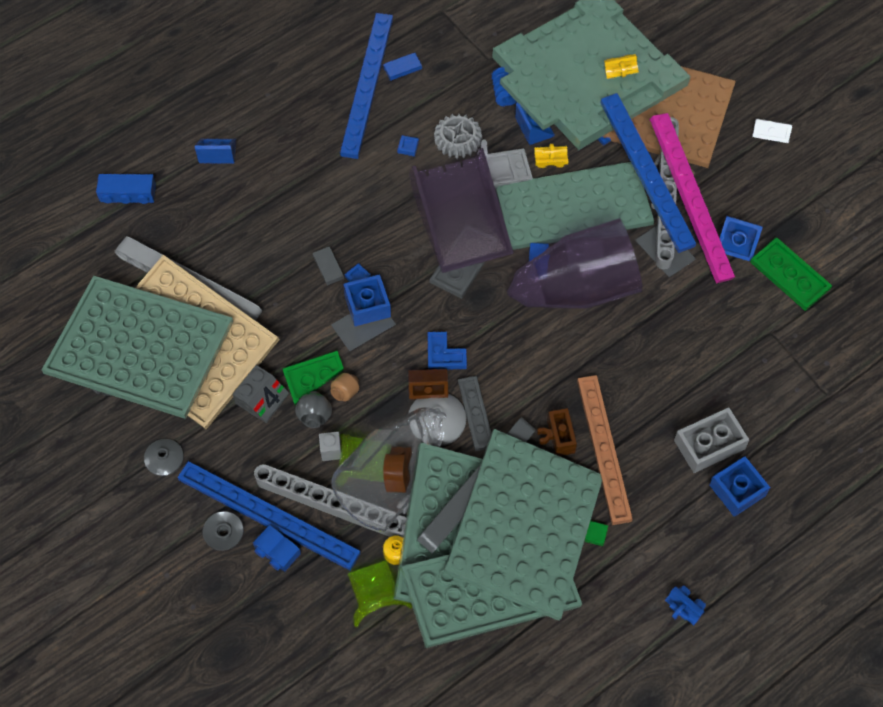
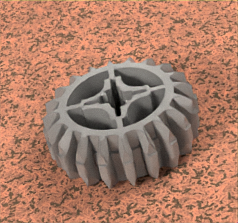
(455, 127)

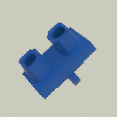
(684, 606)

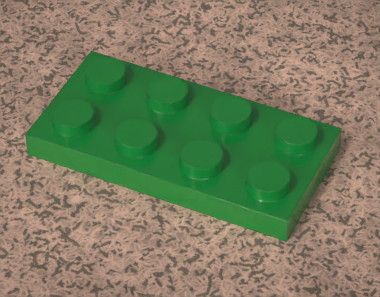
(791, 274)

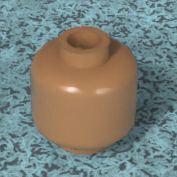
(344, 387)

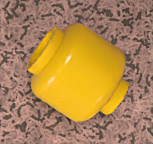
(392, 549)

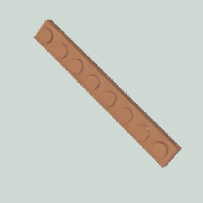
(604, 450)

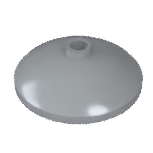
(455, 415)

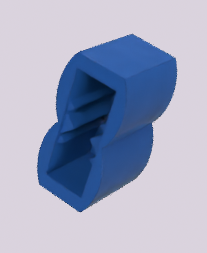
(276, 548)

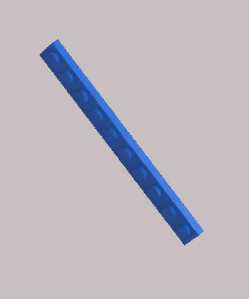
(366, 86)
(648, 173)
(269, 515)

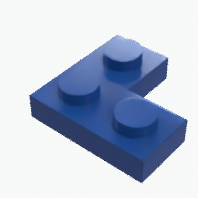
(442, 358)

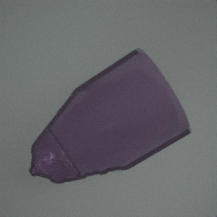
(580, 270)

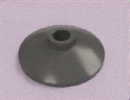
(163, 465)
(223, 522)

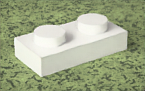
(772, 130)

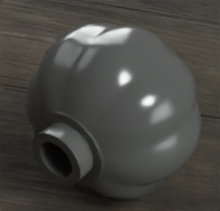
(313, 409)

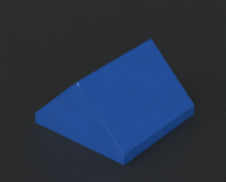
(530, 129)
(216, 150)
(740, 238)

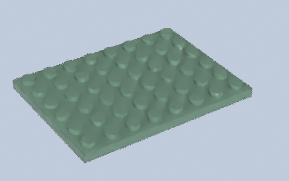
(138, 346)
(524, 525)

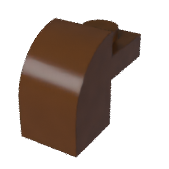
(396, 469)

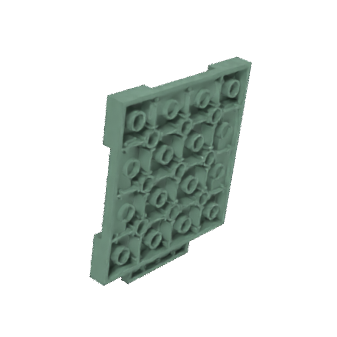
(562, 74)

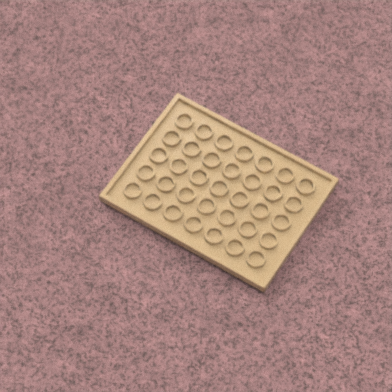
(241, 350)

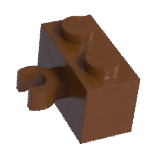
(559, 432)

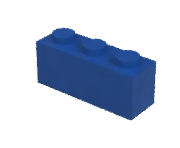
(126, 188)

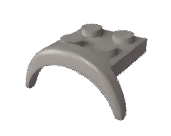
(507, 166)

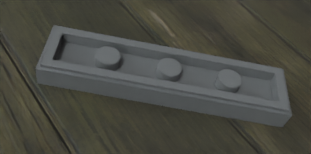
(475, 412)

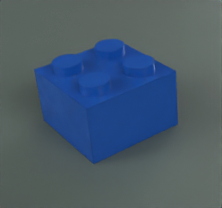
(367, 300)
(739, 486)

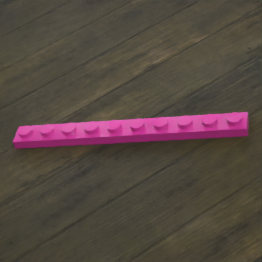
(692, 198)

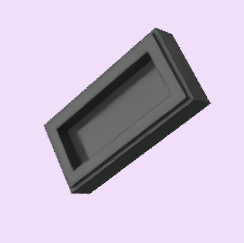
(328, 266)

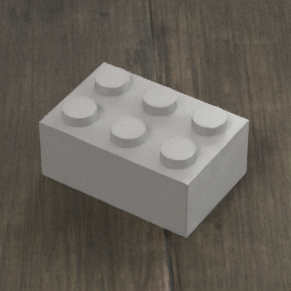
(711, 440)

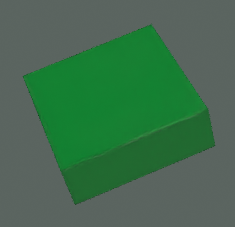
(596, 533)

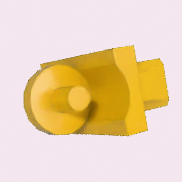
(621, 66)
(551, 156)

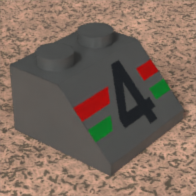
(260, 394)

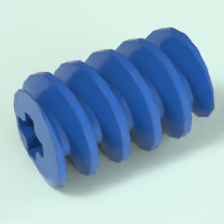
(503, 98)

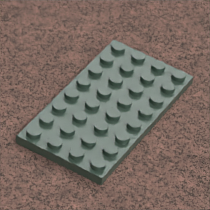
(573, 201)
(435, 481)
(456, 610)

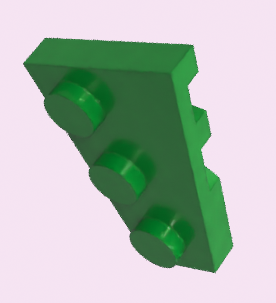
(312, 374)

